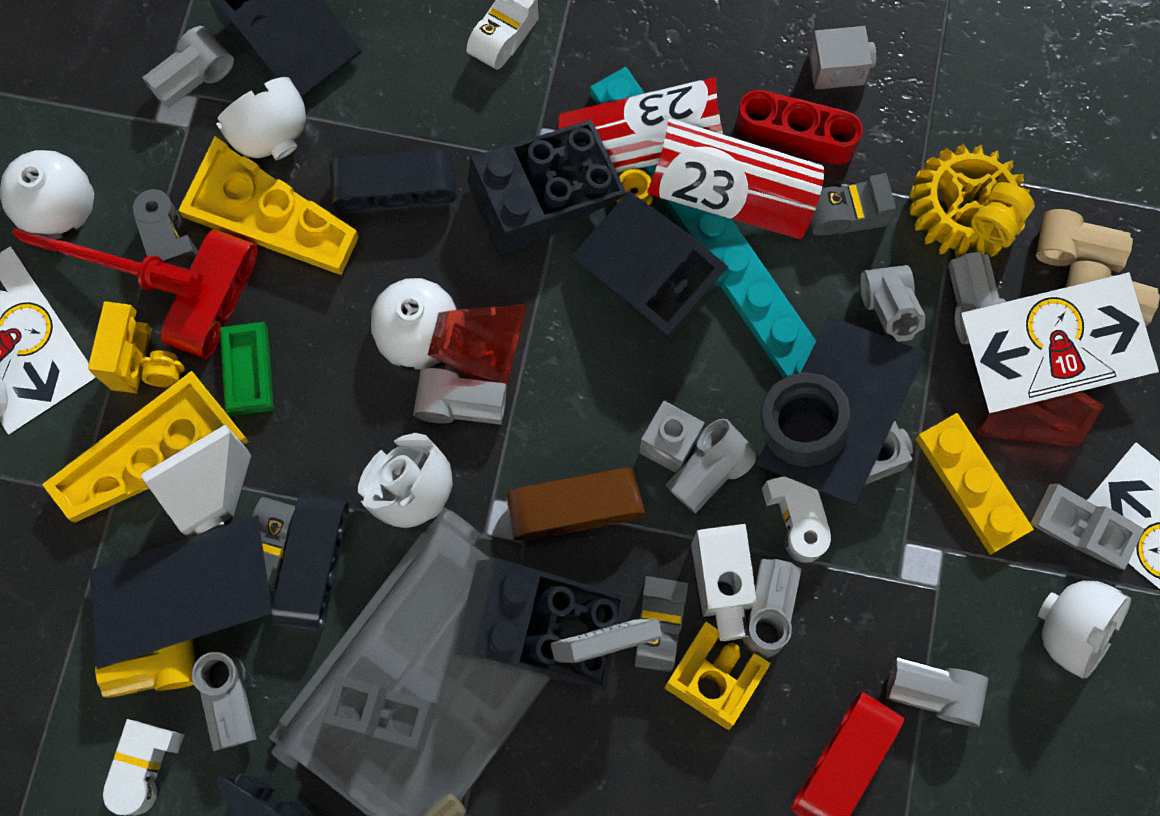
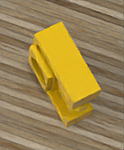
(119, 348)
(733, 692)

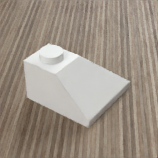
(201, 482)

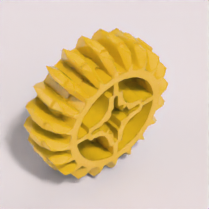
(960, 179)

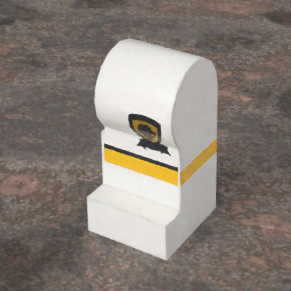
(502, 31)
(803, 515)
(132, 776)

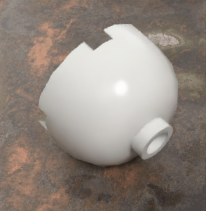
(265, 121)
(46, 193)
(406, 320)
(407, 483)
(1082, 624)

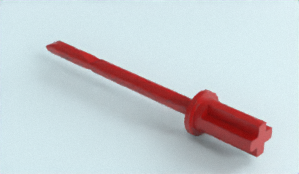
(151, 272)

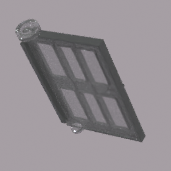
(408, 646)

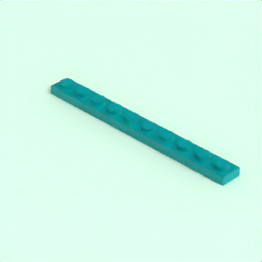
(749, 282)

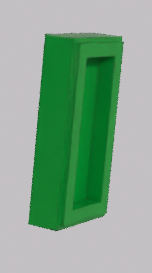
(246, 369)

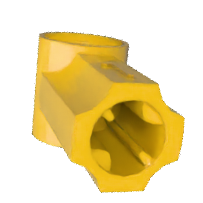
(161, 669)

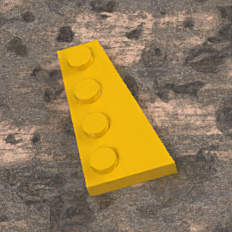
(250, 204)
(158, 431)

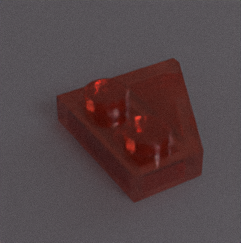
(479, 340)
(1050, 421)

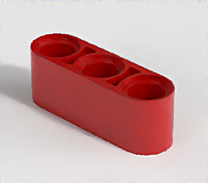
(817, 119)
(225, 267)
(849, 759)

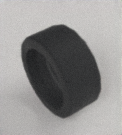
(798, 387)

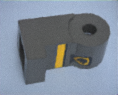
(854, 207)
(158, 228)
(275, 525)
(662, 601)

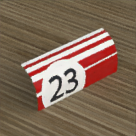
(637, 126)
(737, 179)

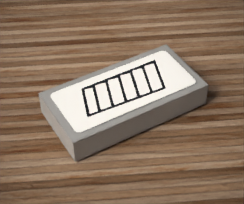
(606, 640)

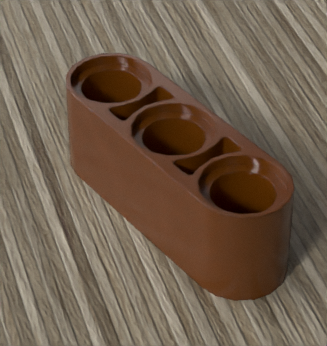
(575, 504)

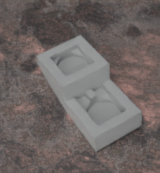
(1087, 527)

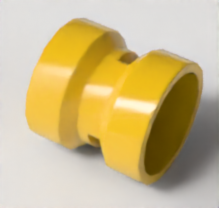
(1004, 211)

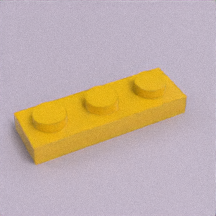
(974, 483)

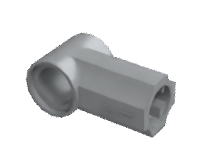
(197, 60)
(972, 286)
(894, 300)
(448, 397)
(719, 457)
(774, 605)
(950, 693)
(227, 706)

